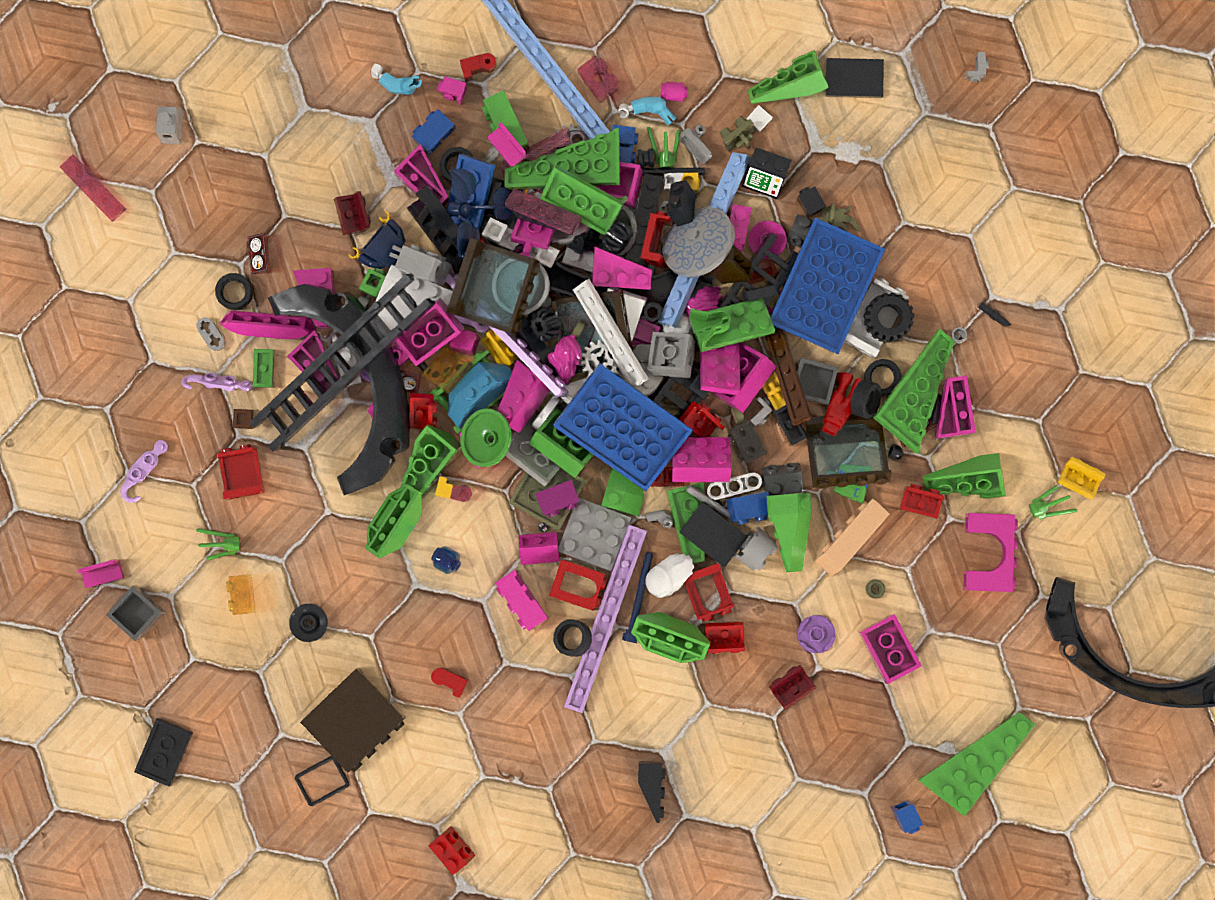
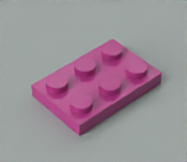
(721, 370)

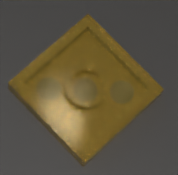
(447, 370)

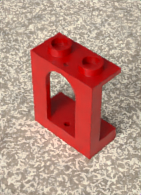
(652, 239)
(726, 602)
(588, 603)

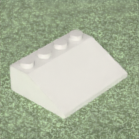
(418, 289)

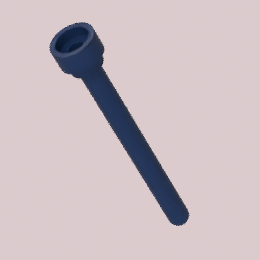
(628, 636)

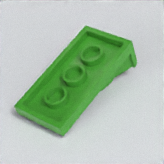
(577, 196)
(731, 324)

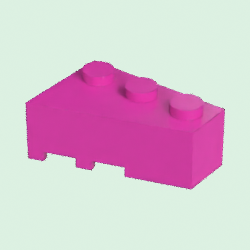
(418, 173)
(320, 277)
(307, 352)
(522, 396)
(955, 410)

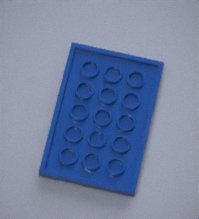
(826, 286)
(622, 427)

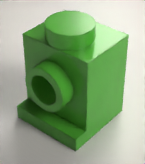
(366, 286)

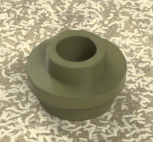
(870, 584)

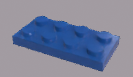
(483, 174)

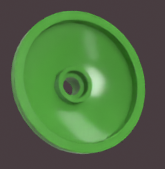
(478, 436)

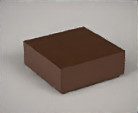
(242, 417)

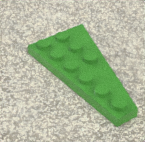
(591, 160)
(913, 398)
(972, 769)

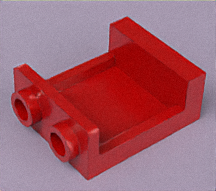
(240, 472)

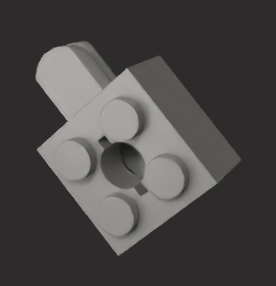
(422, 263)
(668, 354)

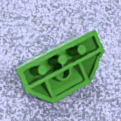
(394, 521)
(670, 637)

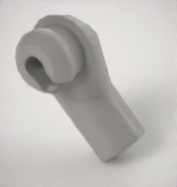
(660, 516)

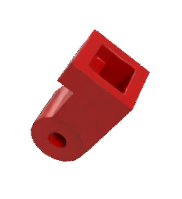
(477, 64)
(445, 677)

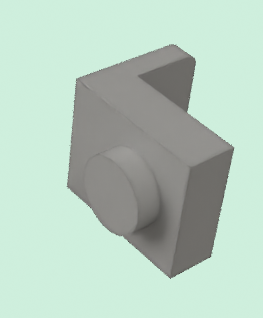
(981, 65)
(761, 417)

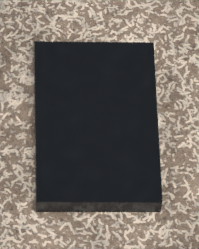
(854, 77)
(713, 534)
(163, 752)

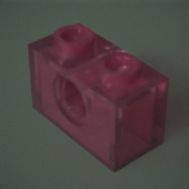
(603, 89)

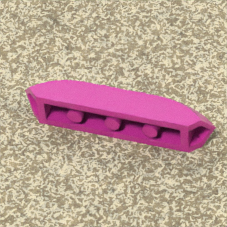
(267, 325)

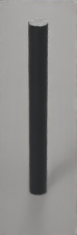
(661, 171)

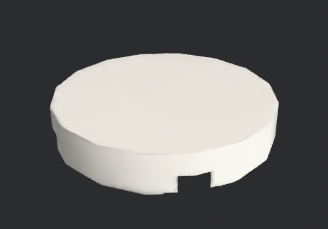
(545, 412)

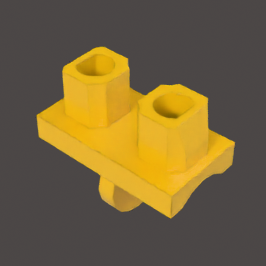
(773, 391)

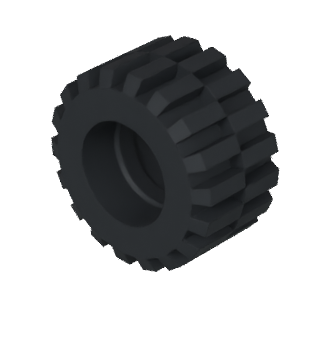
(903, 310)

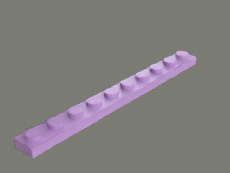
(518, 346)
(605, 618)

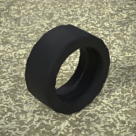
(445, 158)
(233, 277)
(886, 363)
(866, 399)
(558, 638)

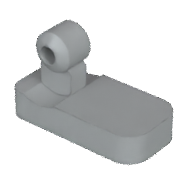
(694, 144)

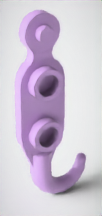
(212, 380)
(142, 468)

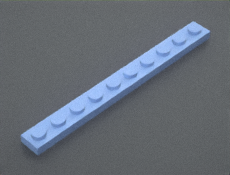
(546, 67)
(721, 200)

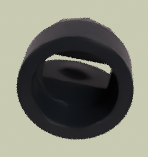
(895, 452)

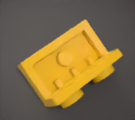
(499, 349)
(1081, 477)

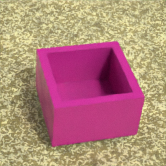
(629, 184)

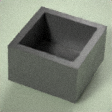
(816, 380)
(135, 613)

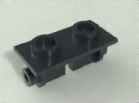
(585, 241)

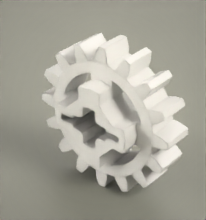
(593, 358)

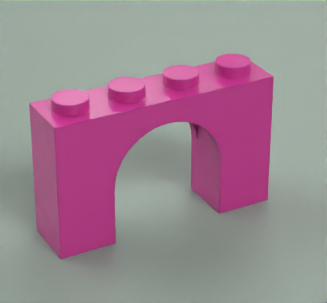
(1003, 529)

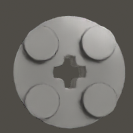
(756, 549)

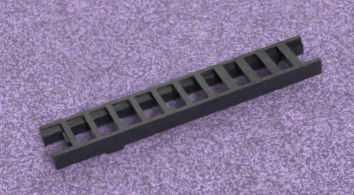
(443, 234)
(729, 297)
(351, 374)

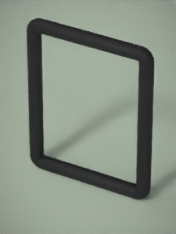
(329, 794)

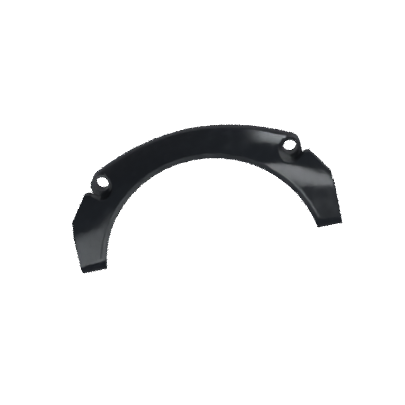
(388, 388)
(1064, 627)

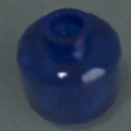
(446, 559)

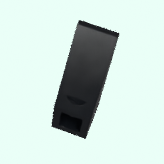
(649, 779)

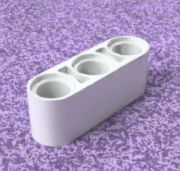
(743, 486)

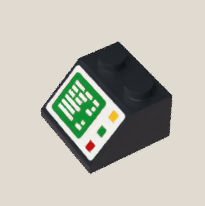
(766, 173)

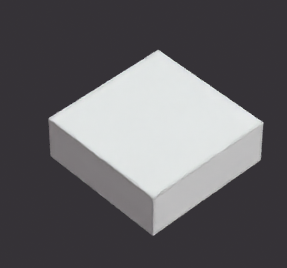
(759, 118)

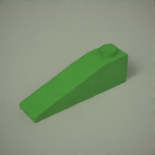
(974, 476)
(623, 494)
(791, 521)

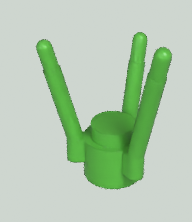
(666, 158)
(1039, 508)
(231, 544)

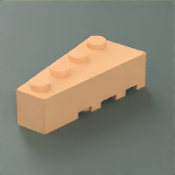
(852, 537)

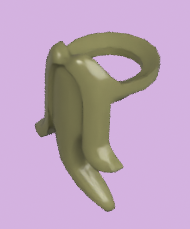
(836, 217)

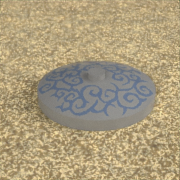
(699, 245)

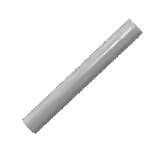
(708, 501)

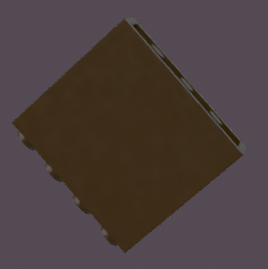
(353, 721)

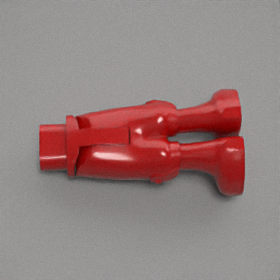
(839, 406)

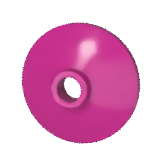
(761, 231)

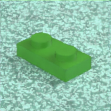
(263, 368)

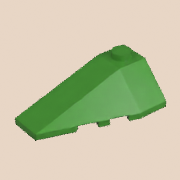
(798, 80)
(429, 457)

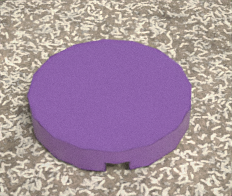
(816, 634)

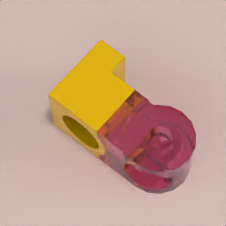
(459, 493)

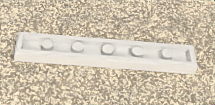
(610, 333)

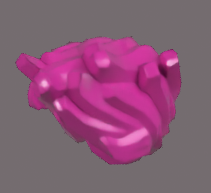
(705, 299)
(566, 357)

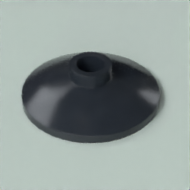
(298, 622)

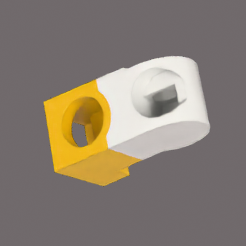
(692, 178)

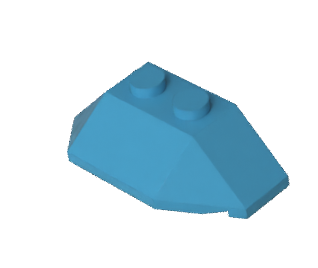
(477, 390)

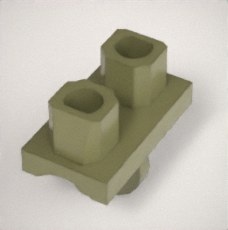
(740, 136)

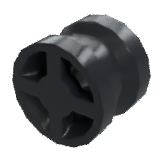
(646, 158)

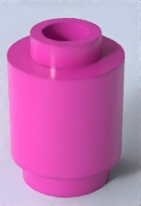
(673, 91)

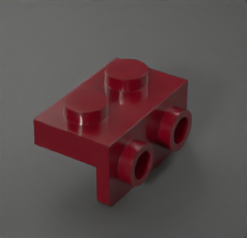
(352, 213)
(792, 687)

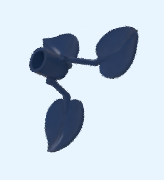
(463, 186)

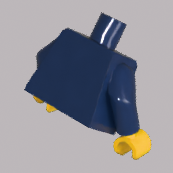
(377, 249)

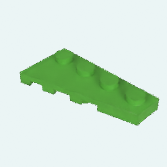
(682, 507)

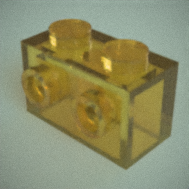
(241, 594)

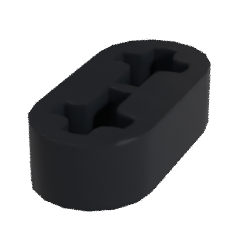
(760, 292)

